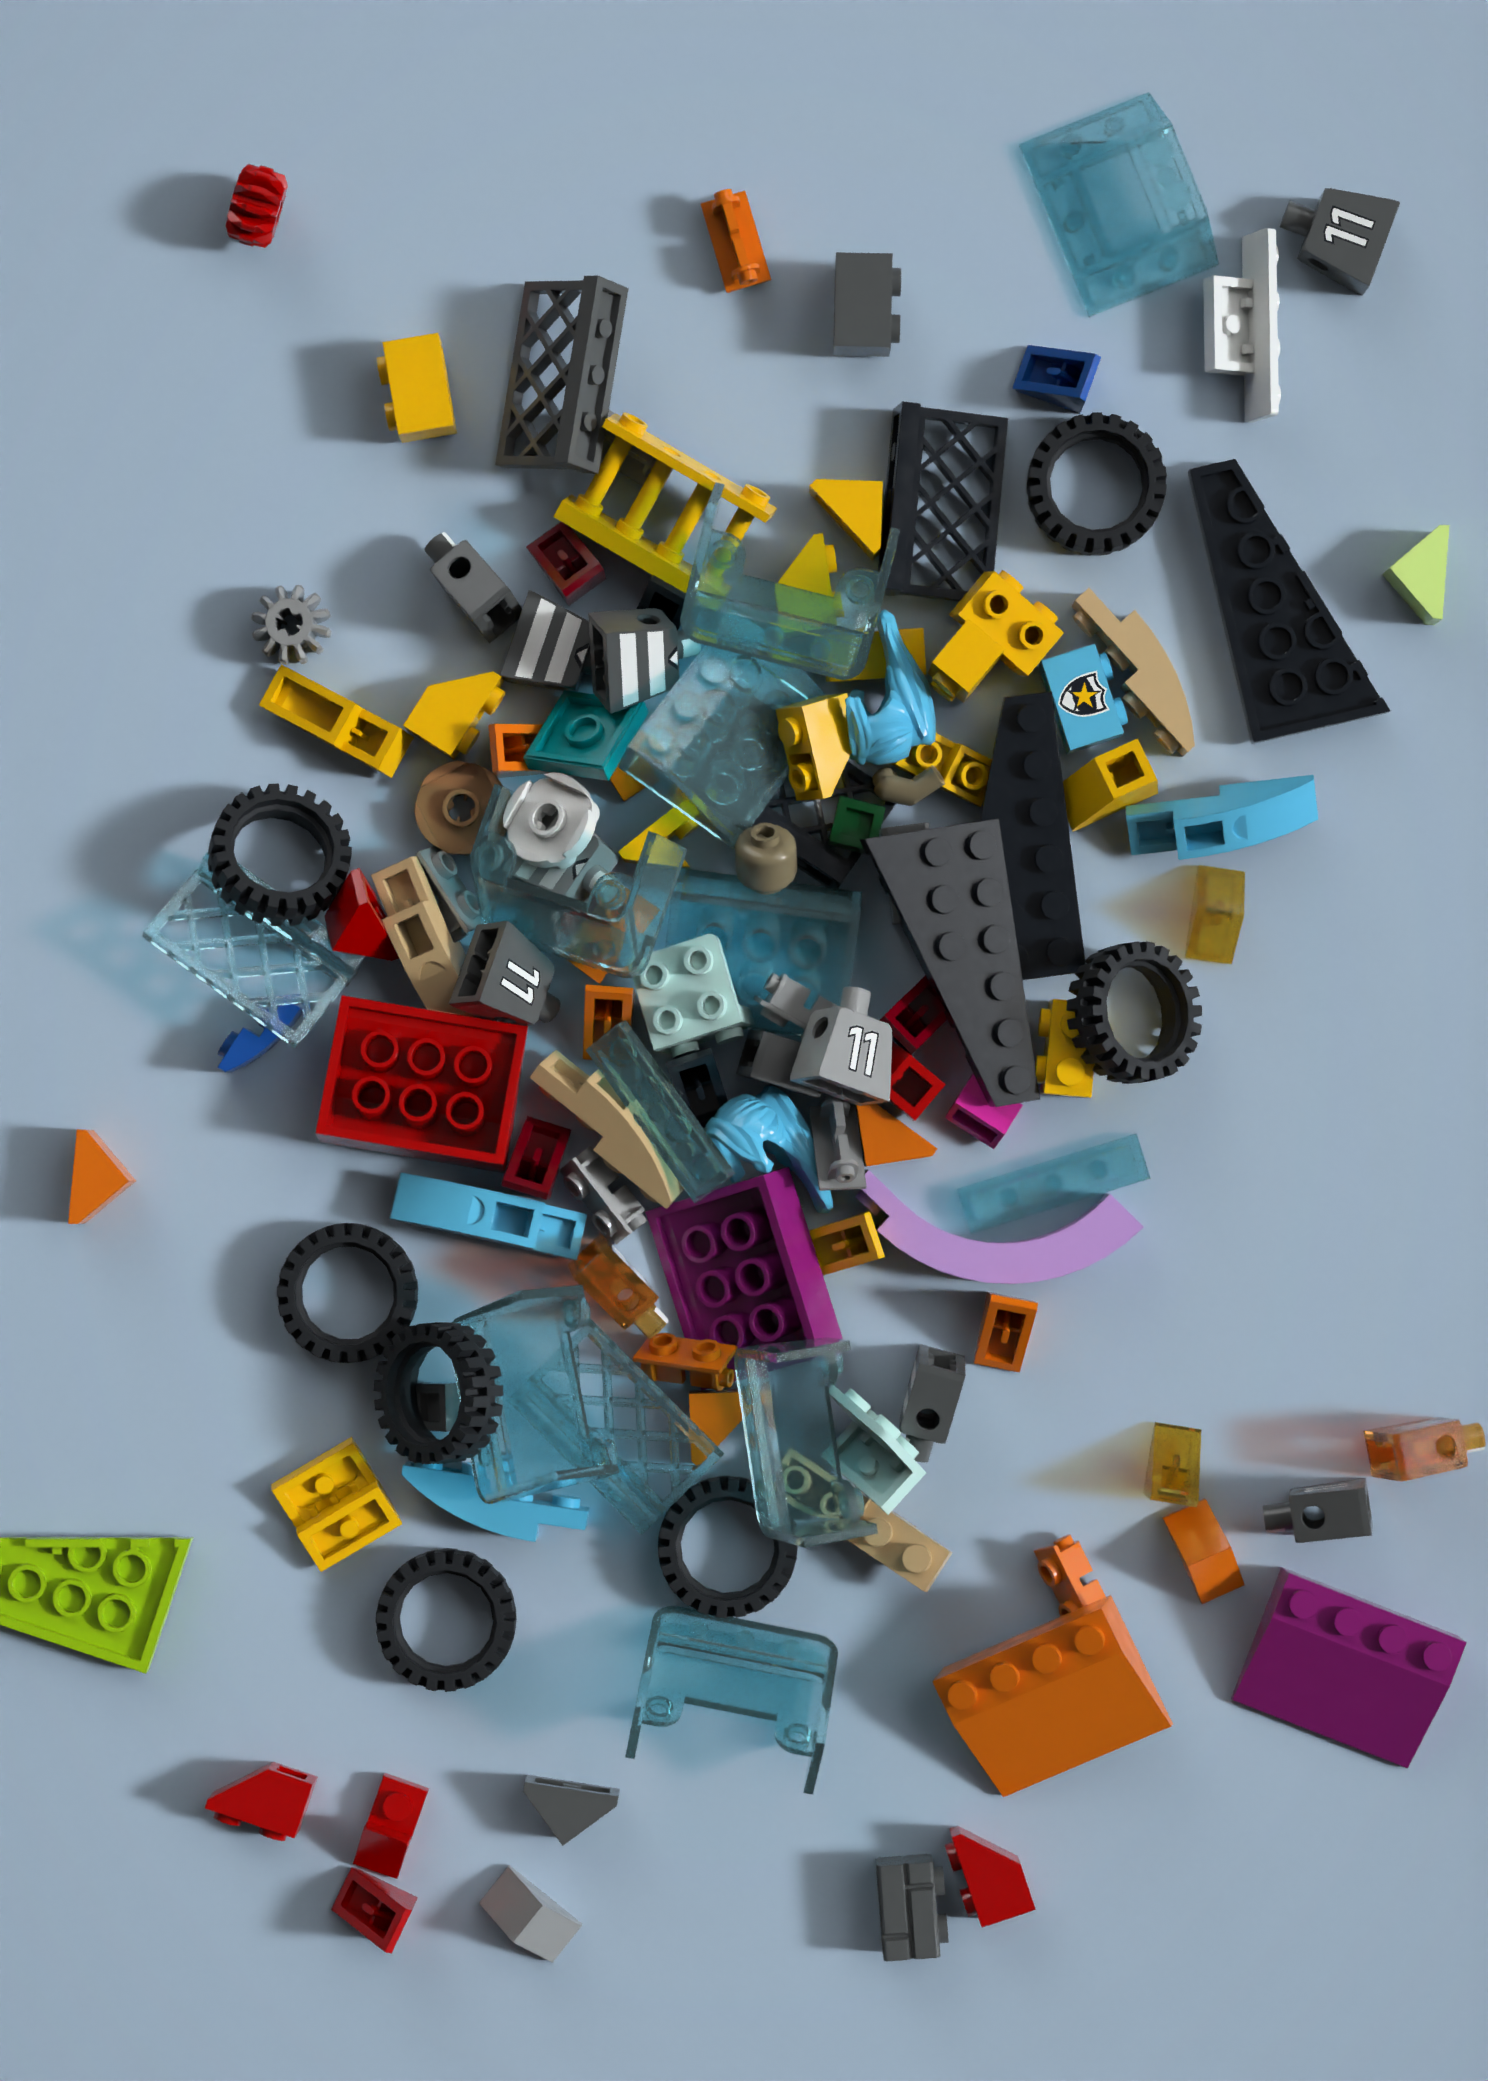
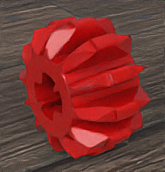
(256, 205)

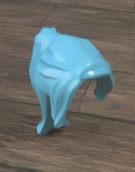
(905, 712)
(770, 1124)

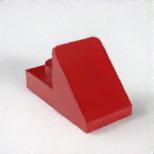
(390, 1825)

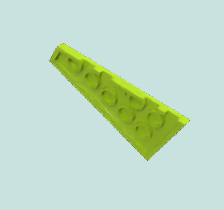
(92, 1592)

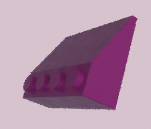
(744, 1265)
(1347, 1668)

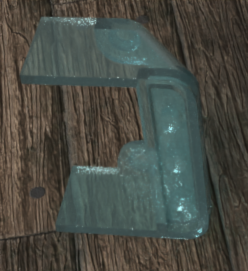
(779, 620)
(607, 933)
(795, 1444)
(742, 1671)

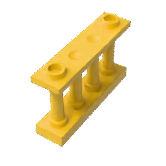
(625, 535)

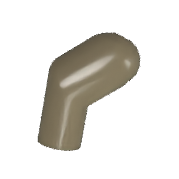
(906, 791)

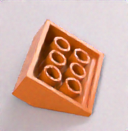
(1052, 1697)

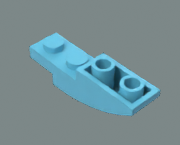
(1226, 822)
(488, 1215)
(516, 1518)

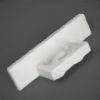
(1244, 327)

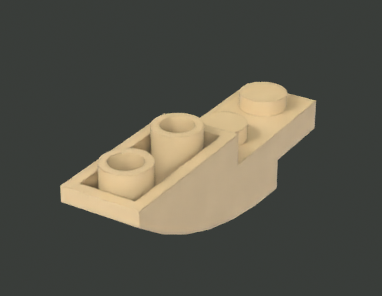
(1154, 686)
(420, 933)
(600, 1109)
(902, 1546)

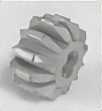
(279, 637)

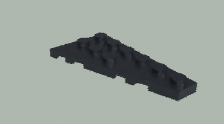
(962, 929)

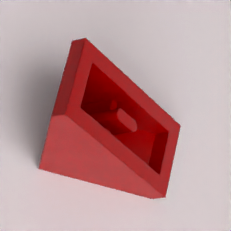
(356, 920)
(374, 1908)

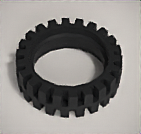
(1112, 430)
(285, 806)
(1092, 1013)
(291, 1293)
(400, 1396)
(688, 1588)
(433, 1675)

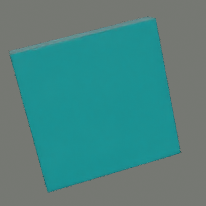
(584, 737)

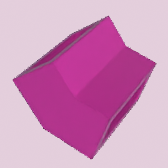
(977, 1118)

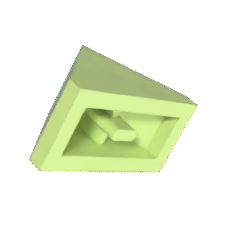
(1422, 575)

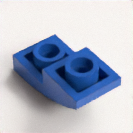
(247, 1046)

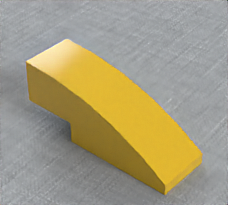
(336, 721)

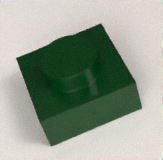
(853, 822)

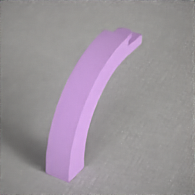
(1035, 1259)

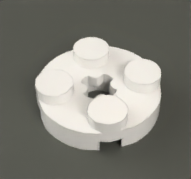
(570, 834)

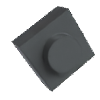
(438, 1405)

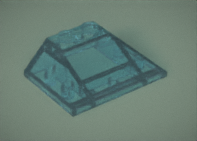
(1122, 203)

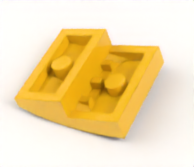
(336, 1504)

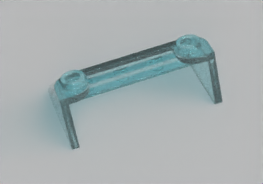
(543, 1419)

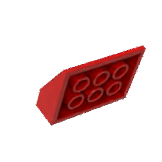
(422, 1084)

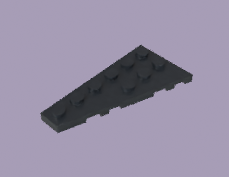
(1279, 633)
(1030, 803)

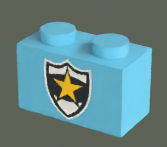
(1082, 698)

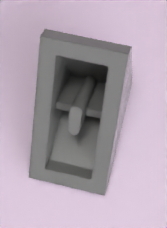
(529, 1915)

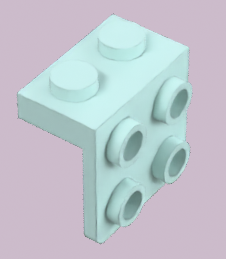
(690, 997)
(875, 1453)

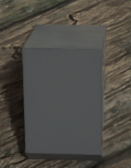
(569, 1805)

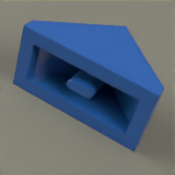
(1057, 376)

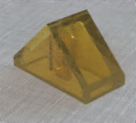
(1216, 914)
(1174, 1465)

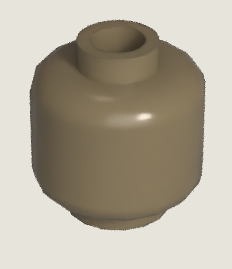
(766, 858)

